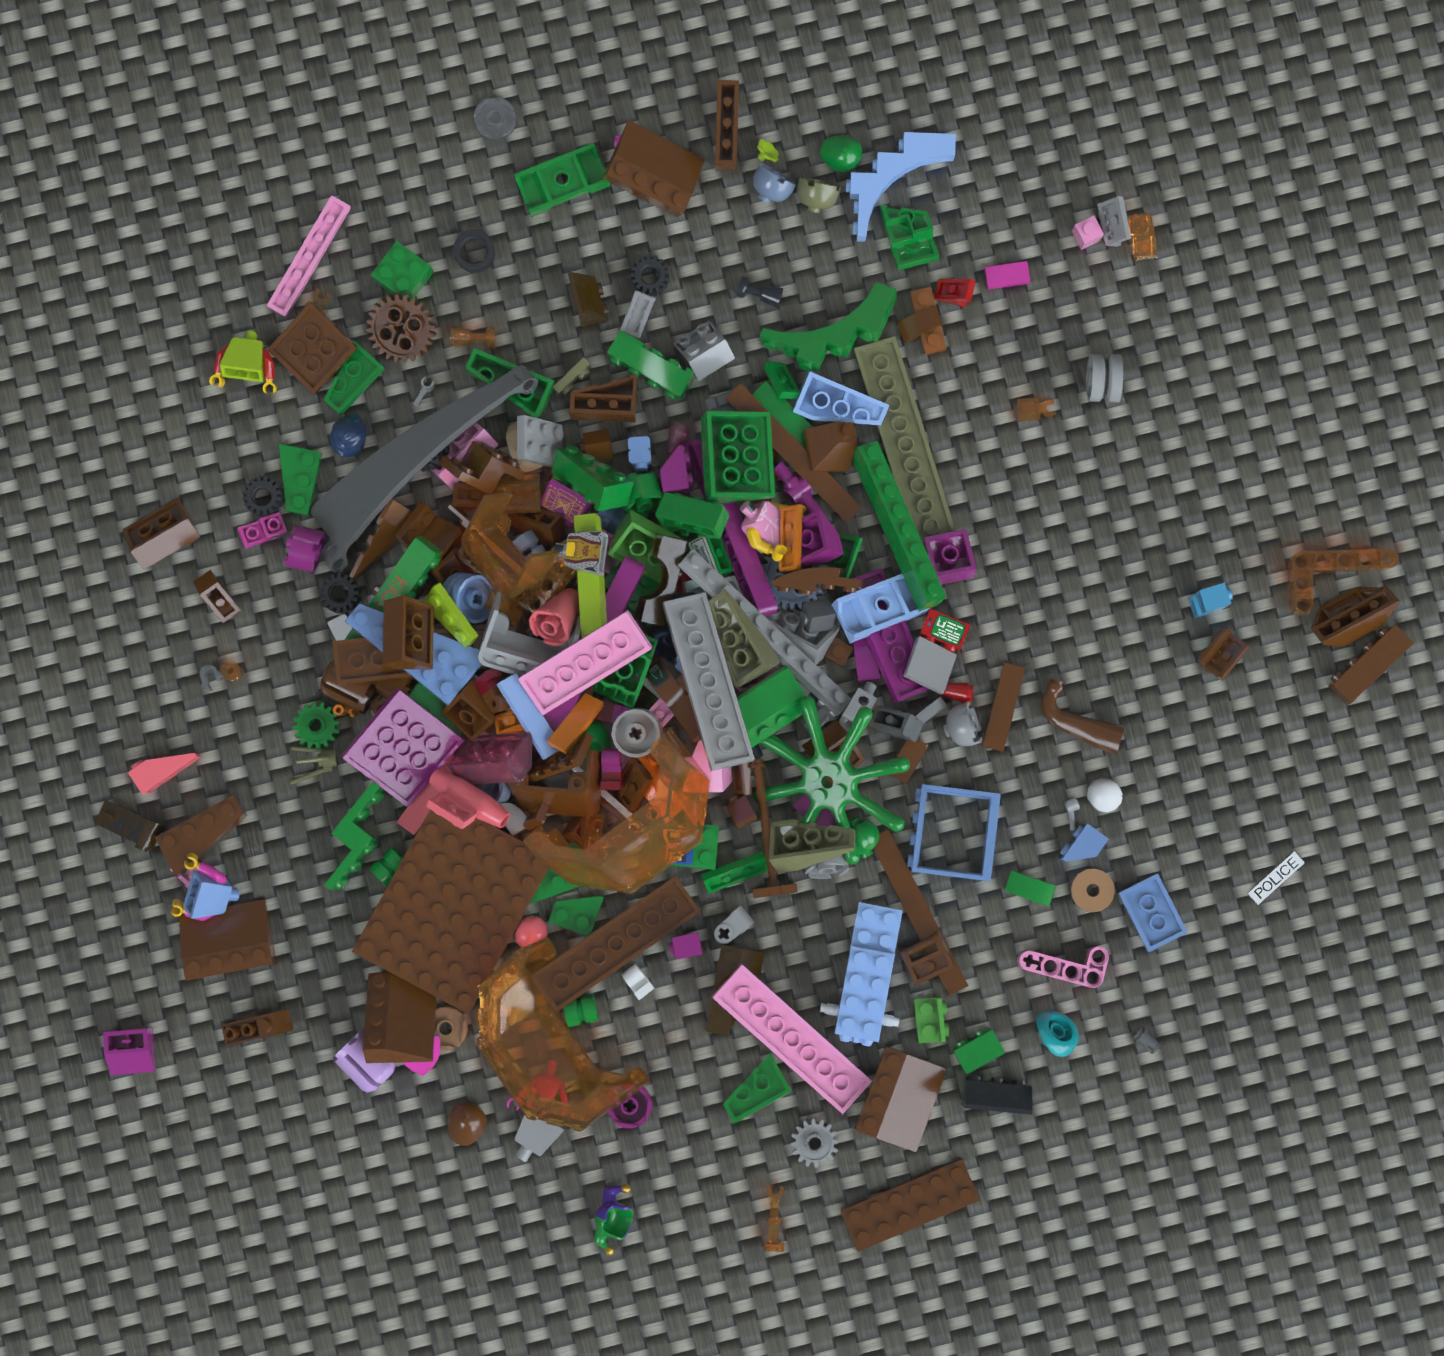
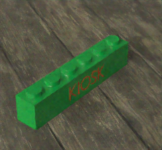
(406, 576)

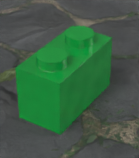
(978, 1050)

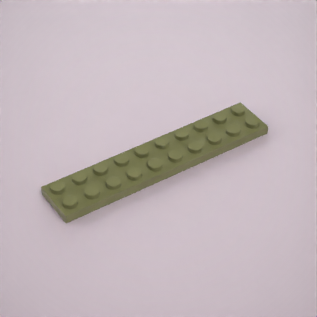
(905, 437)

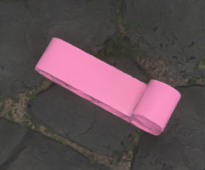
(1061, 965)

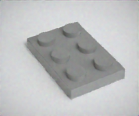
(538, 440)

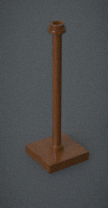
(773, 886)

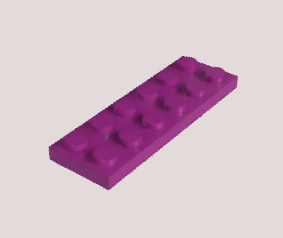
(891, 648)

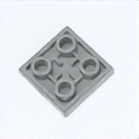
(930, 665)

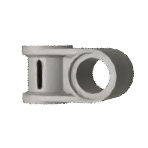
(736, 923)

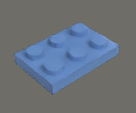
(1152, 913)

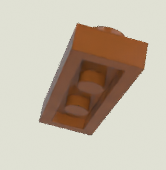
(933, 341)

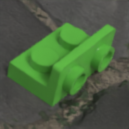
(930, 1020)

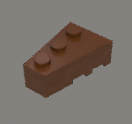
(606, 402)

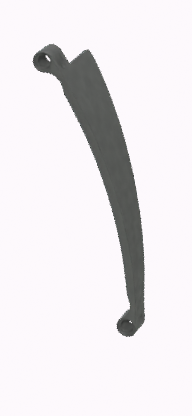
(367, 489)

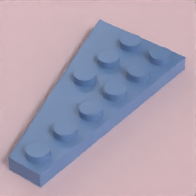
(451, 660)

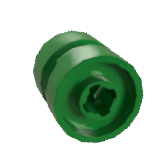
(386, 869)
(581, 1010)

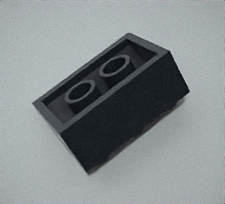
(997, 1095)

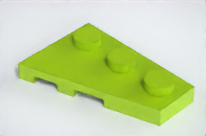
(450, 615)

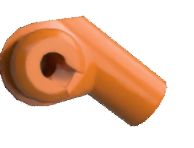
(342, 710)

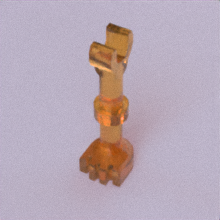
(773, 1244)

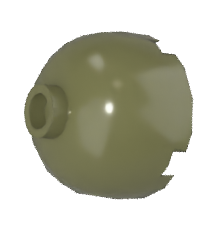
(817, 194)

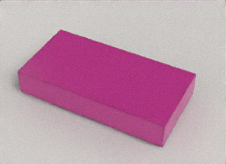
(1007, 275)

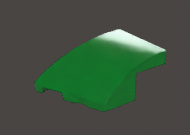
(909, 236)

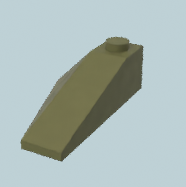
(743, 645)
(803, 845)

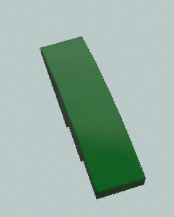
(782, 412)

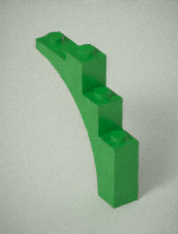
(838, 338)

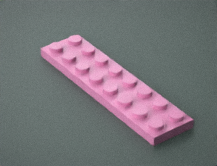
(791, 1038)

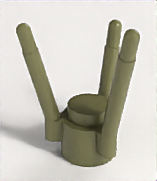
(326, 758)

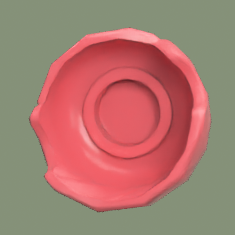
(530, 930)

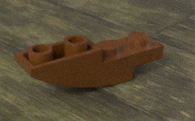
(809, 579)

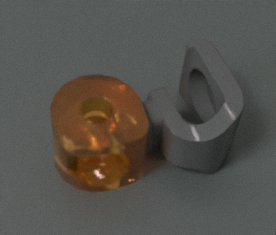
(230, 671)

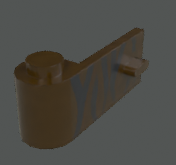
(129, 825)

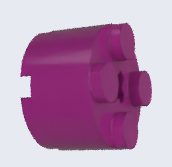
(304, 548)
(637, 1115)

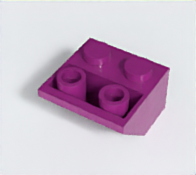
(675, 474)
(129, 1051)

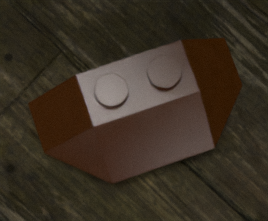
(1353, 615)

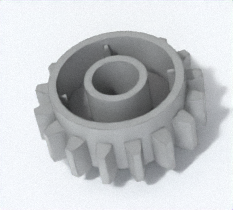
(814, 1130)

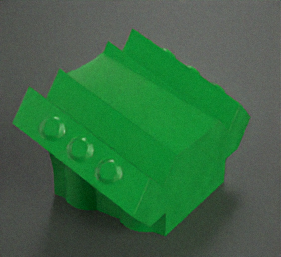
(627, 681)

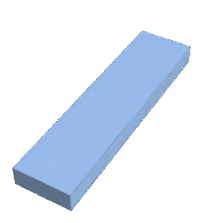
(527, 714)

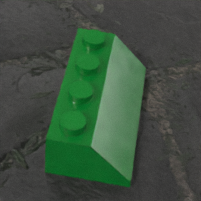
(770, 705)

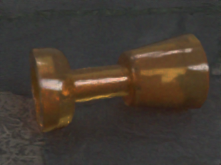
(464, 336)

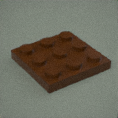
(312, 348)

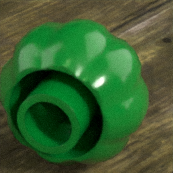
(865, 835)

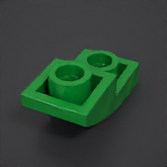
(1030, 888)

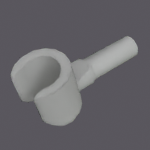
(423, 391)
(1072, 805)

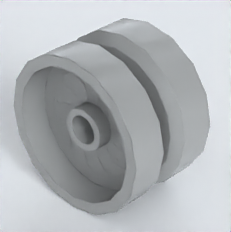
(1104, 378)
(624, 735)

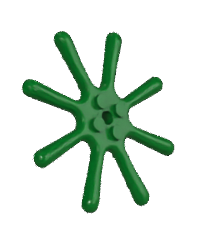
(838, 767)

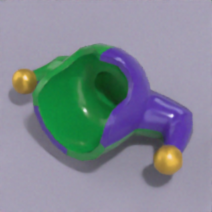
(612, 1218)

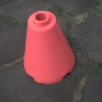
(556, 618)

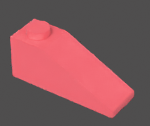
(155, 772)

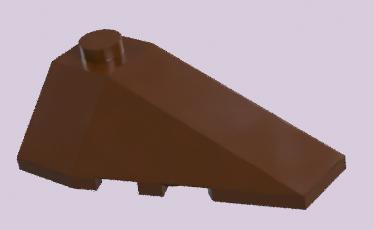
(383, 540)

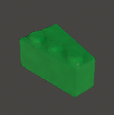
(692, 516)

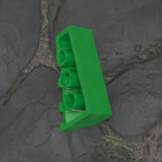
(650, 366)
(490, 368)

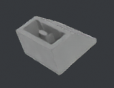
(704, 350)

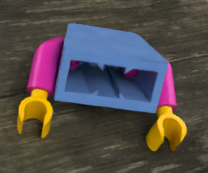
(206, 893)

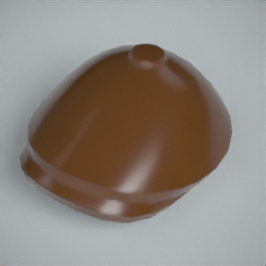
(466, 1123)

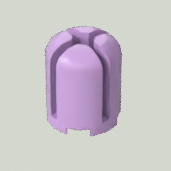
(365, 1075)

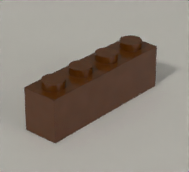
(727, 125)
(1370, 664)

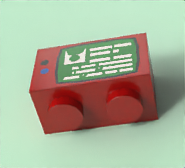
(944, 630)

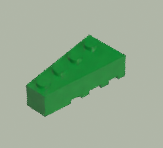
(593, 479)

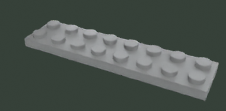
(708, 681)

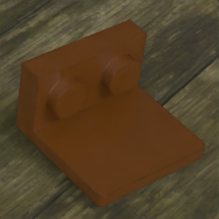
(426, 524)

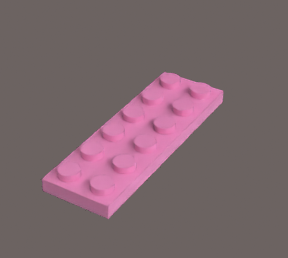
(585, 662)

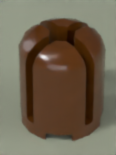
(352, 695)

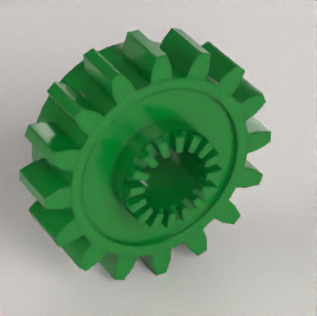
(305, 722)

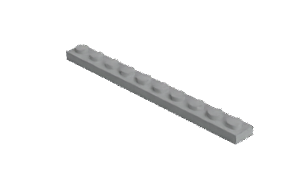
(786, 651)

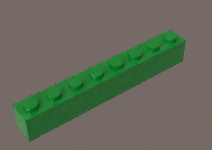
(898, 526)

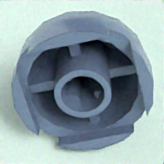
(772, 184)

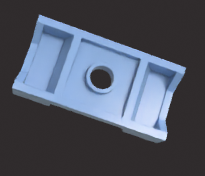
(861, 614)

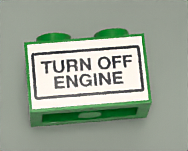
(713, 552)

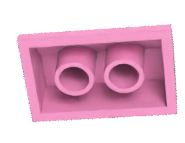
(459, 447)

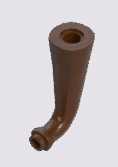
(1092, 731)

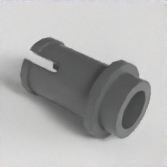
(1146, 1040)

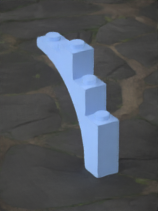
(916, 150)

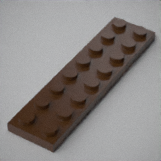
(361, 661)
(615, 944)

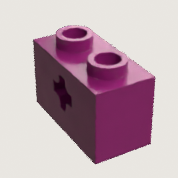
(686, 946)

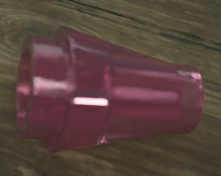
(677, 436)

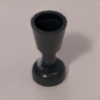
(768, 294)

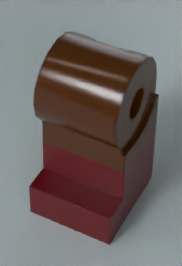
(490, 692)

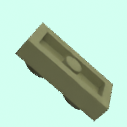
(578, 372)

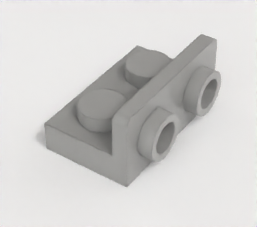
(1114, 221)

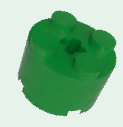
(645, 494)

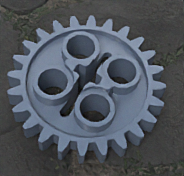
(788, 598)

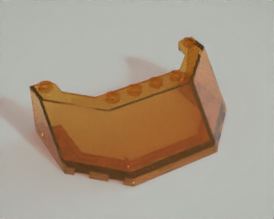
(646, 839)
(537, 1051)

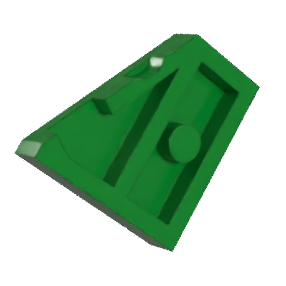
(577, 914)

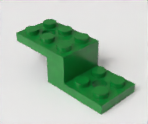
(355, 837)

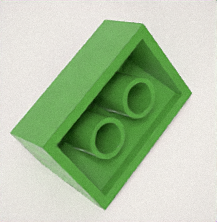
(635, 539)

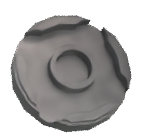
(495, 118)

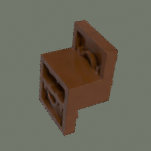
(482, 466)

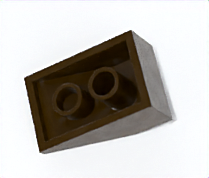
(588, 299)

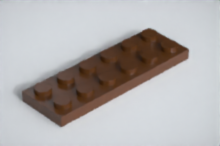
(909, 1205)

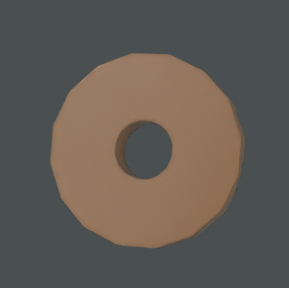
(1105, 890)
(459, 1027)

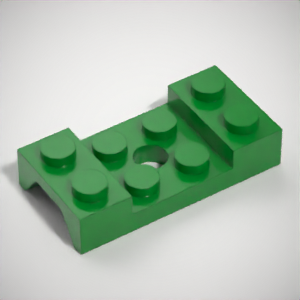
(540, 186)

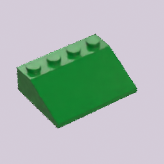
(737, 456)

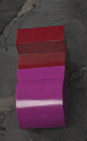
(610, 712)
(611, 769)

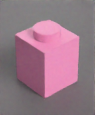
(1087, 232)

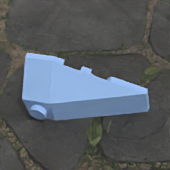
(829, 401)

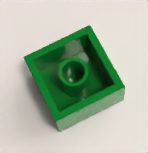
(402, 271)

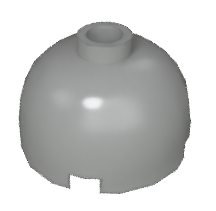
(963, 725)
(830, 866)

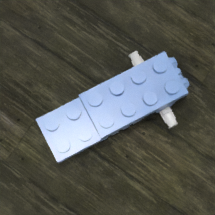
(867, 976)

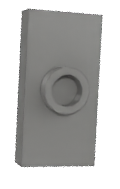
(637, 314)

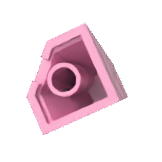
(720, 778)

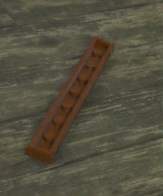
(797, 457)
(914, 905)

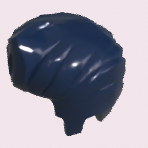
(348, 436)
(665, 645)

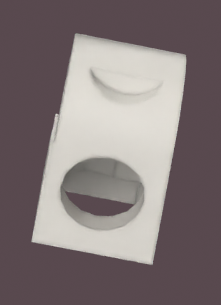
(637, 981)

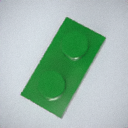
(781, 380)

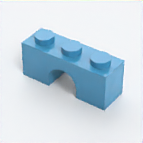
(1210, 600)

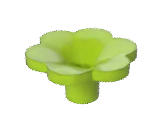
(767, 151)

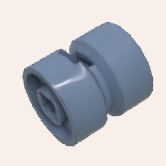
(527, 542)

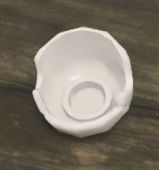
(1104, 795)

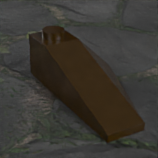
(730, 958)

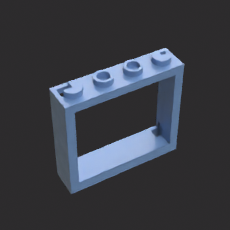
(990, 833)

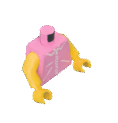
(763, 527)

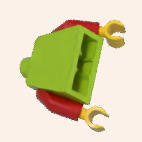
(244, 360)

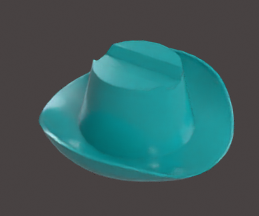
(1057, 1032)

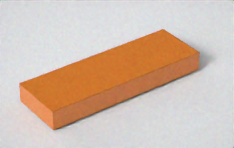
(791, 537)
(575, 723)

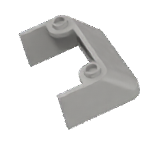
(514, 651)

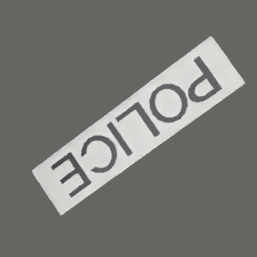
(1276, 878)

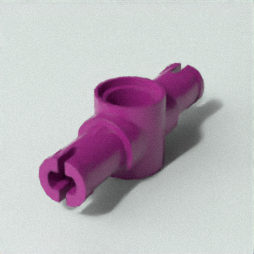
(796, 489)

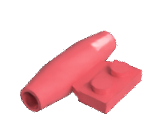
(463, 802)

